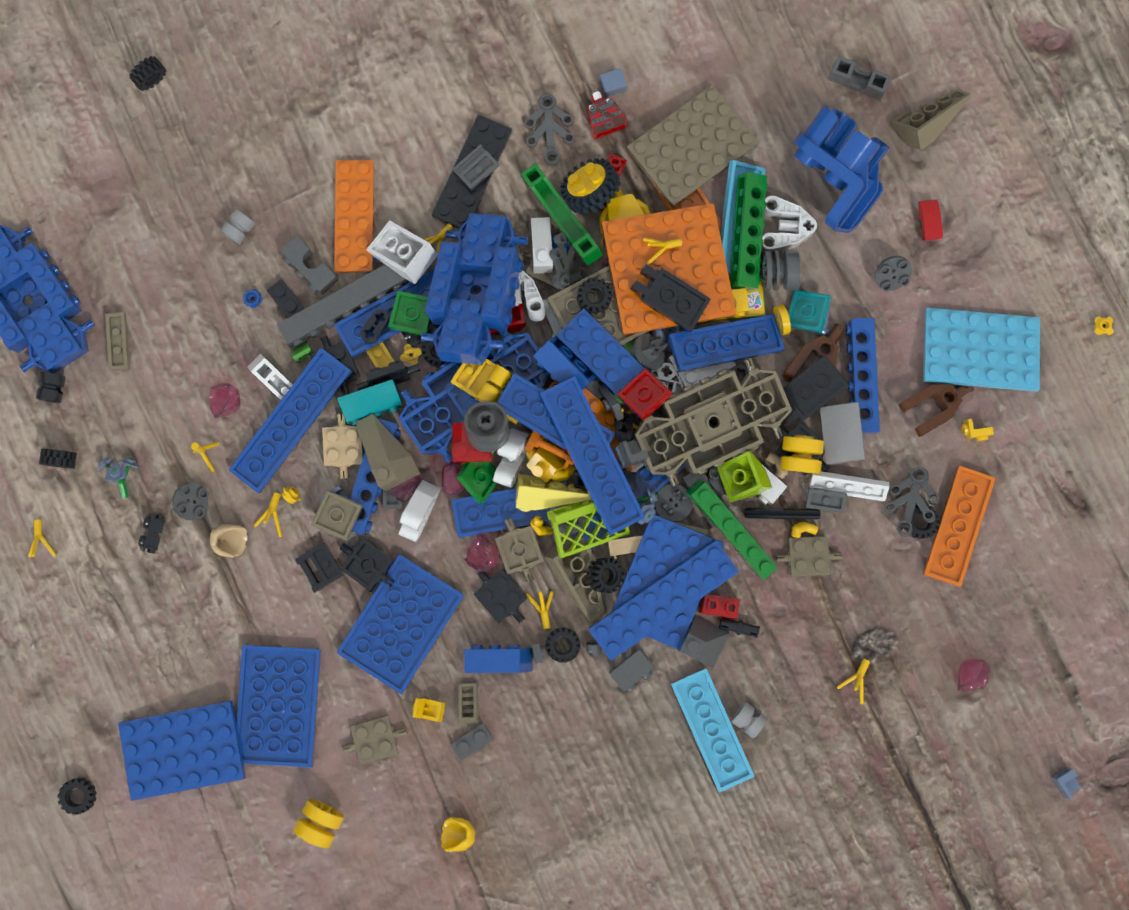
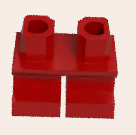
(720, 606)

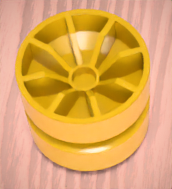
(803, 449)
(316, 828)

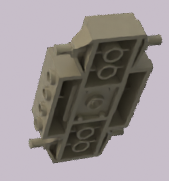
(685, 429)

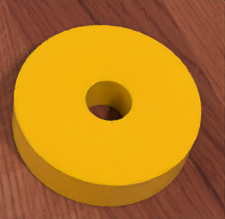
(782, 319)

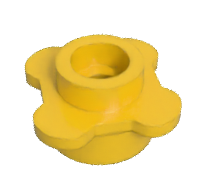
(1099, 329)
(407, 350)
(291, 494)

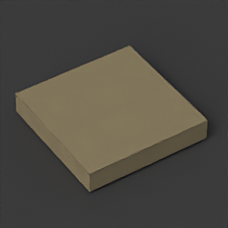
(337, 515)

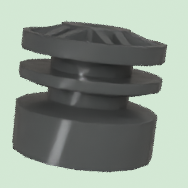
(781, 270)

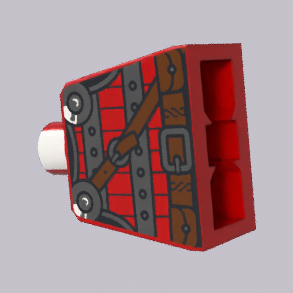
(605, 116)

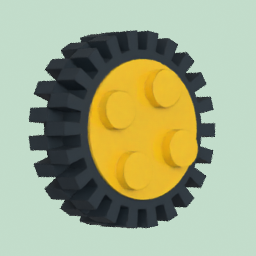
(590, 186)

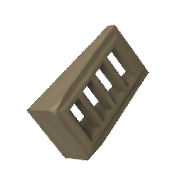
(468, 720)

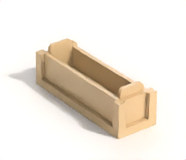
(623, 546)

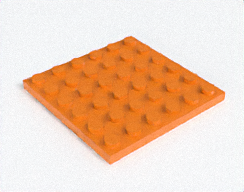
(697, 262)

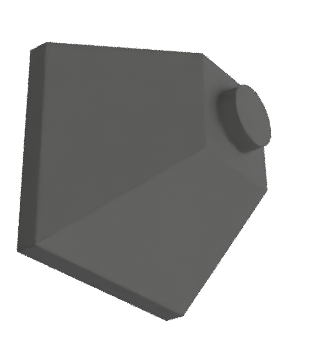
(704, 641)

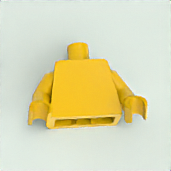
(622, 207)
(548, 465)

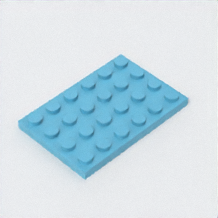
(982, 349)

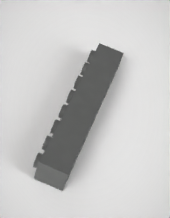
(340, 305)

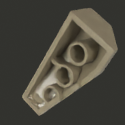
(925, 124)
(386, 456)
(573, 576)

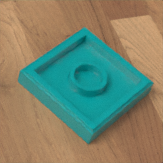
(809, 310)

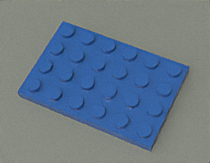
(659, 552)
(400, 624)
(278, 705)
(181, 750)

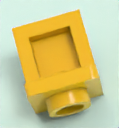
(971, 433)
(428, 709)

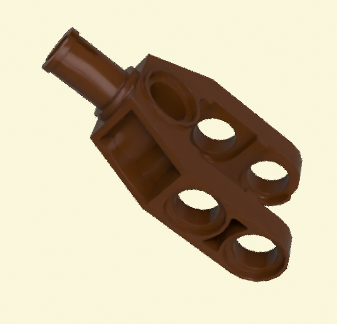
(814, 347)
(937, 392)

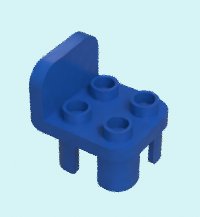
(851, 168)

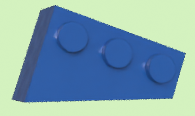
(498, 659)

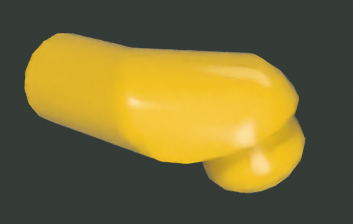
(537, 525)
(802, 527)

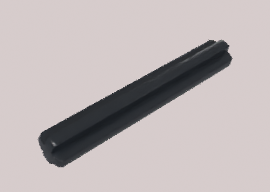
(782, 513)

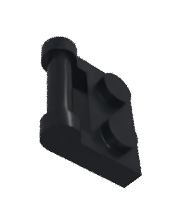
(325, 565)

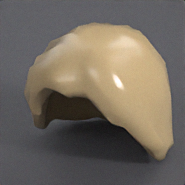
(228, 540)

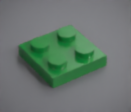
(409, 314)
(478, 479)

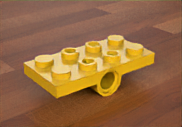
(483, 381)

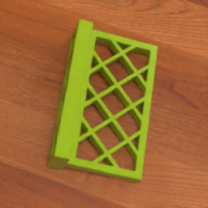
(572, 512)

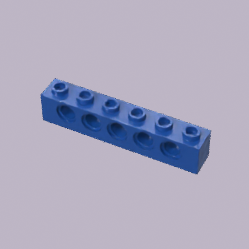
(866, 328)
(362, 484)

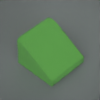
(301, 352)

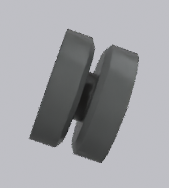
(486, 426)

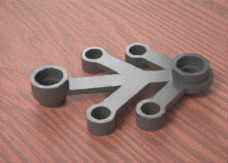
(549, 126)
(562, 279)
(912, 499)

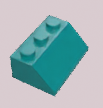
(369, 401)

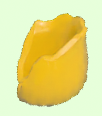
(457, 835)

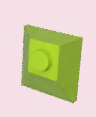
(744, 477)

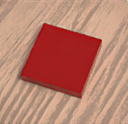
(644, 394)

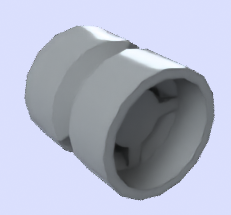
(237, 227)
(749, 720)

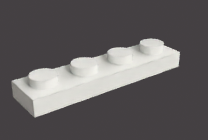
(850, 485)

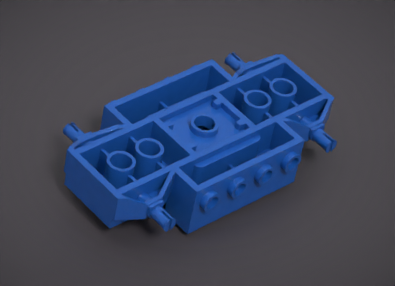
(480, 260)
(45, 322)
(431, 418)

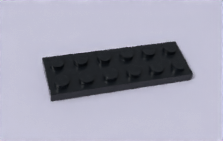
(456, 198)

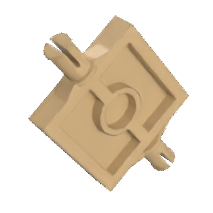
(342, 446)

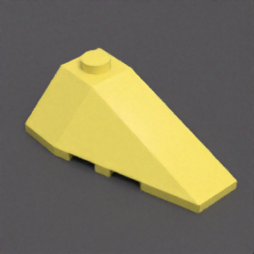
(536, 494)

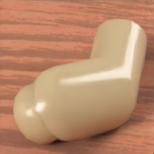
(774, 459)

